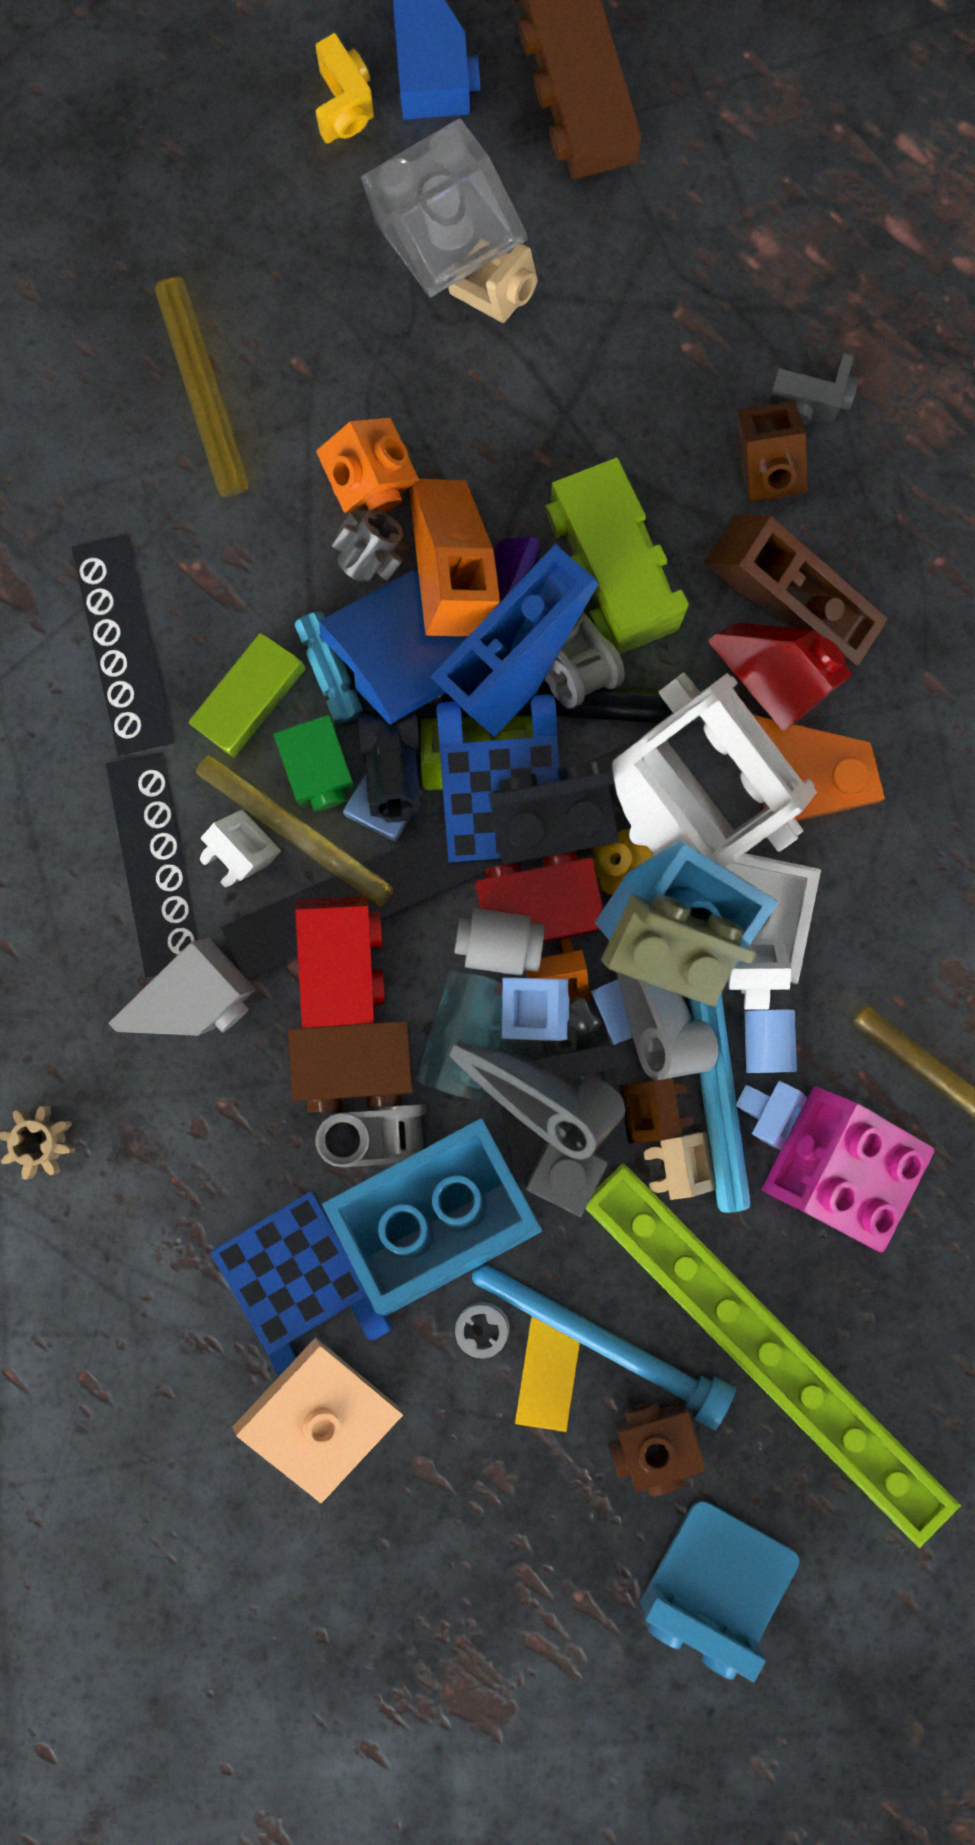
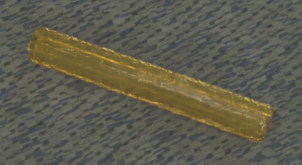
(201, 387)

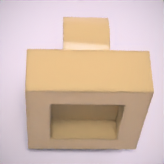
(686, 1166)

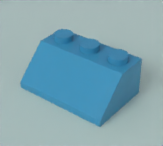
(431, 1218)

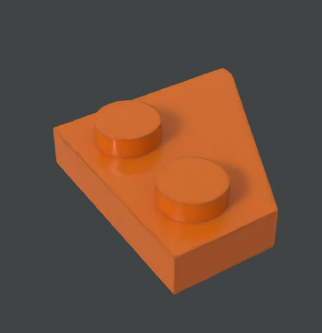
(836, 764)

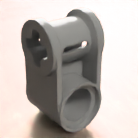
(584, 665)
(377, 1134)

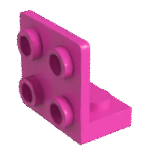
(848, 1168)

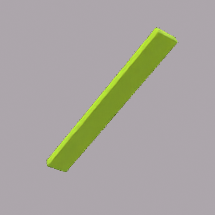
(771, 1355)

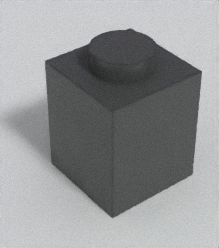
(565, 1179)

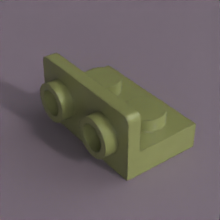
(675, 950)

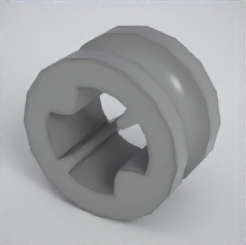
(494, 1316)

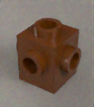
(665, 1468)

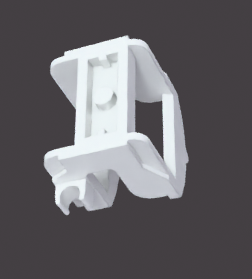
(670, 804)

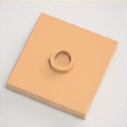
(317, 1420)

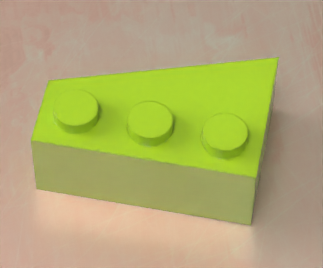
(612, 544)

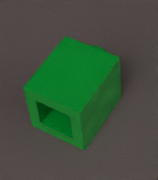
(315, 764)

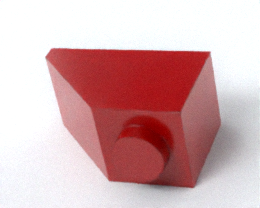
(782, 667)

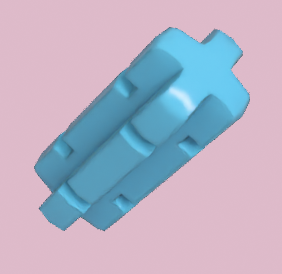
(328, 670)

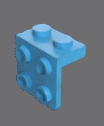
(719, 1589)

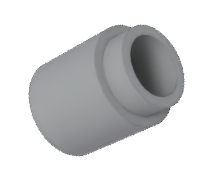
(500, 941)

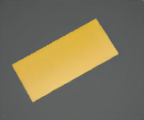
(547, 1378)

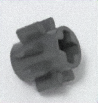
(370, 546)

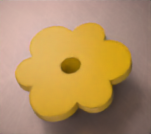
(606, 856)

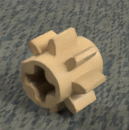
(21, 1136)

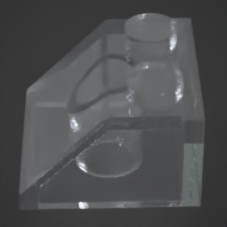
(443, 207)

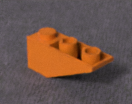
(452, 558)

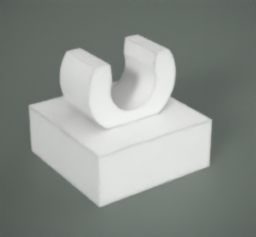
(239, 846)
(768, 971)

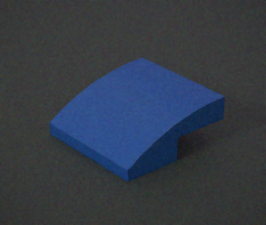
(388, 647)

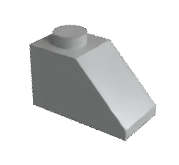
(189, 995)

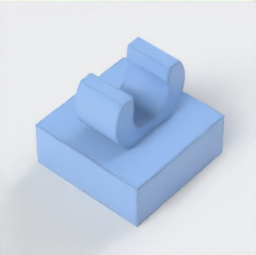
(535, 1008)
(775, 1113)

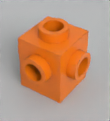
(367, 465)

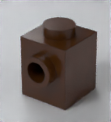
(772, 451)

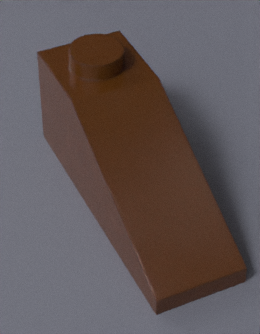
(794, 584)

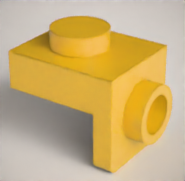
(348, 81)

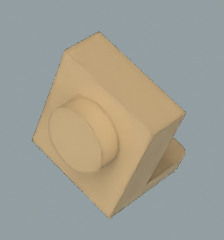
(499, 284)

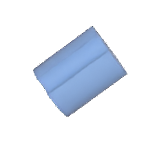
(770, 1041)

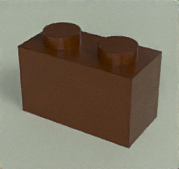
(351, 1063)

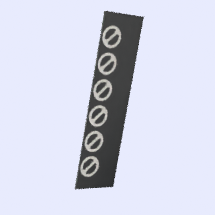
(122, 645)
(152, 859)

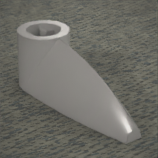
(664, 1031)

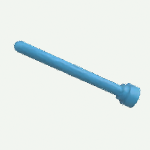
(703, 1396)

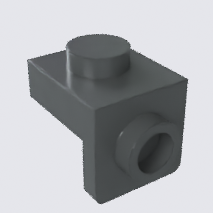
(817, 398)

